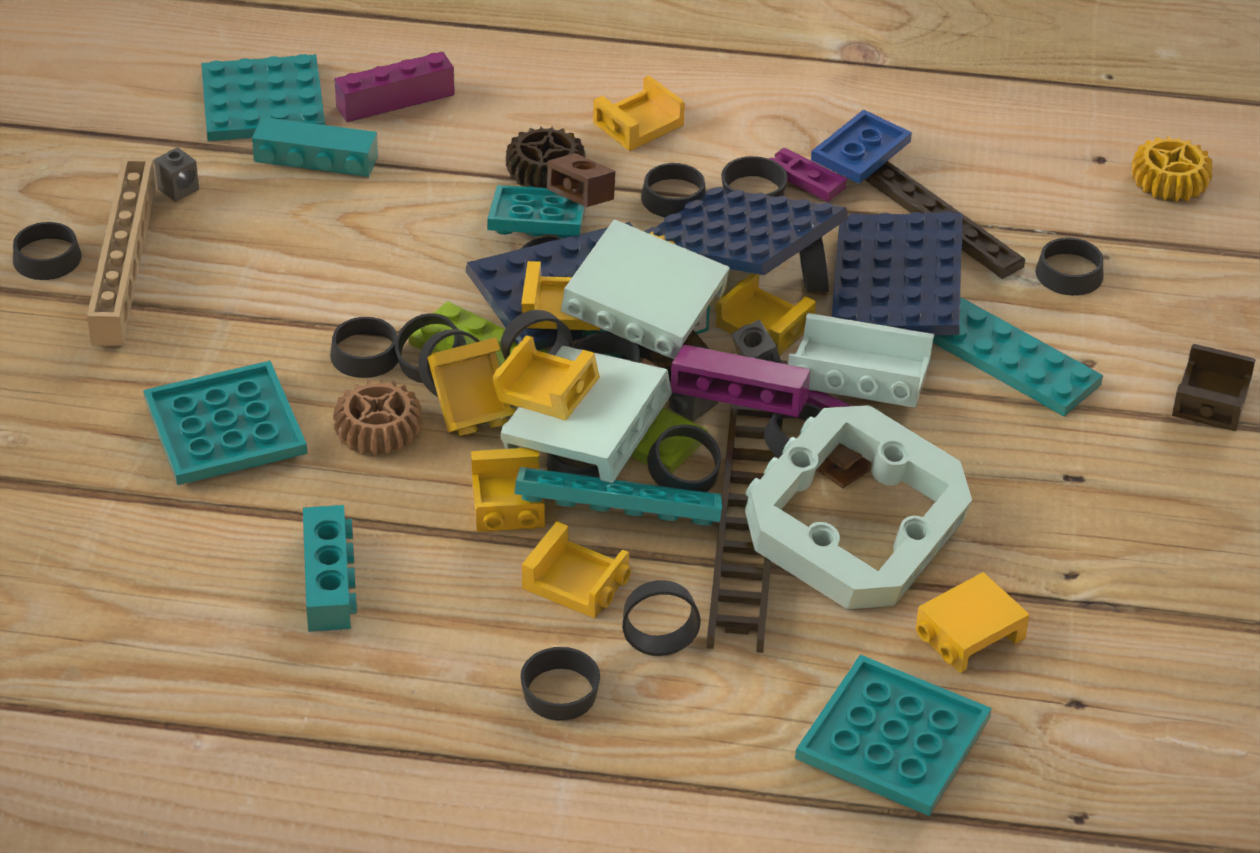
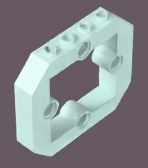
(814, 550)

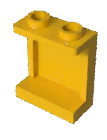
(640, 116)
(547, 295)
(750, 303)
(545, 380)
(467, 388)
(494, 487)
(573, 573)
(970, 620)

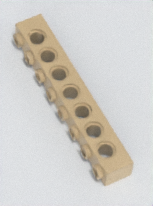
(121, 252)

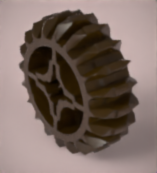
(530, 152)

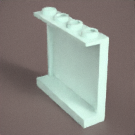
(643, 288)
(864, 359)
(606, 421)

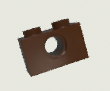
(581, 180)

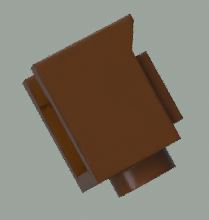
(844, 466)

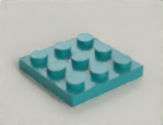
(534, 212)

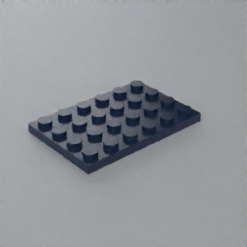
(749, 229)
(900, 271)
(503, 278)

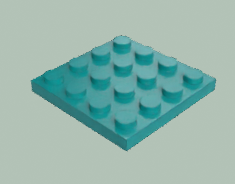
(270, 87)
(224, 422)
(893, 734)

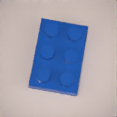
(861, 146)

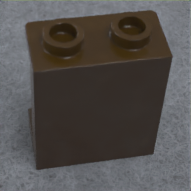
(1214, 387)

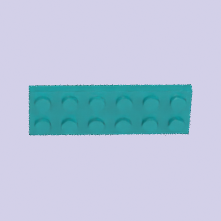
(1020, 360)
(630, 496)

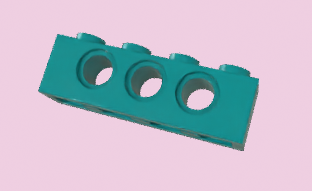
(327, 568)

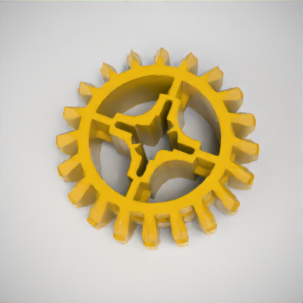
(1172, 168)

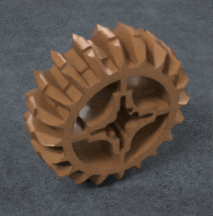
(385, 416)

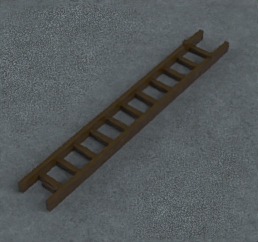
(733, 623)

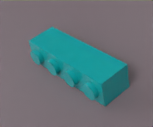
(315, 146)

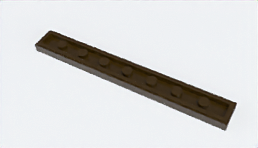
(975, 240)

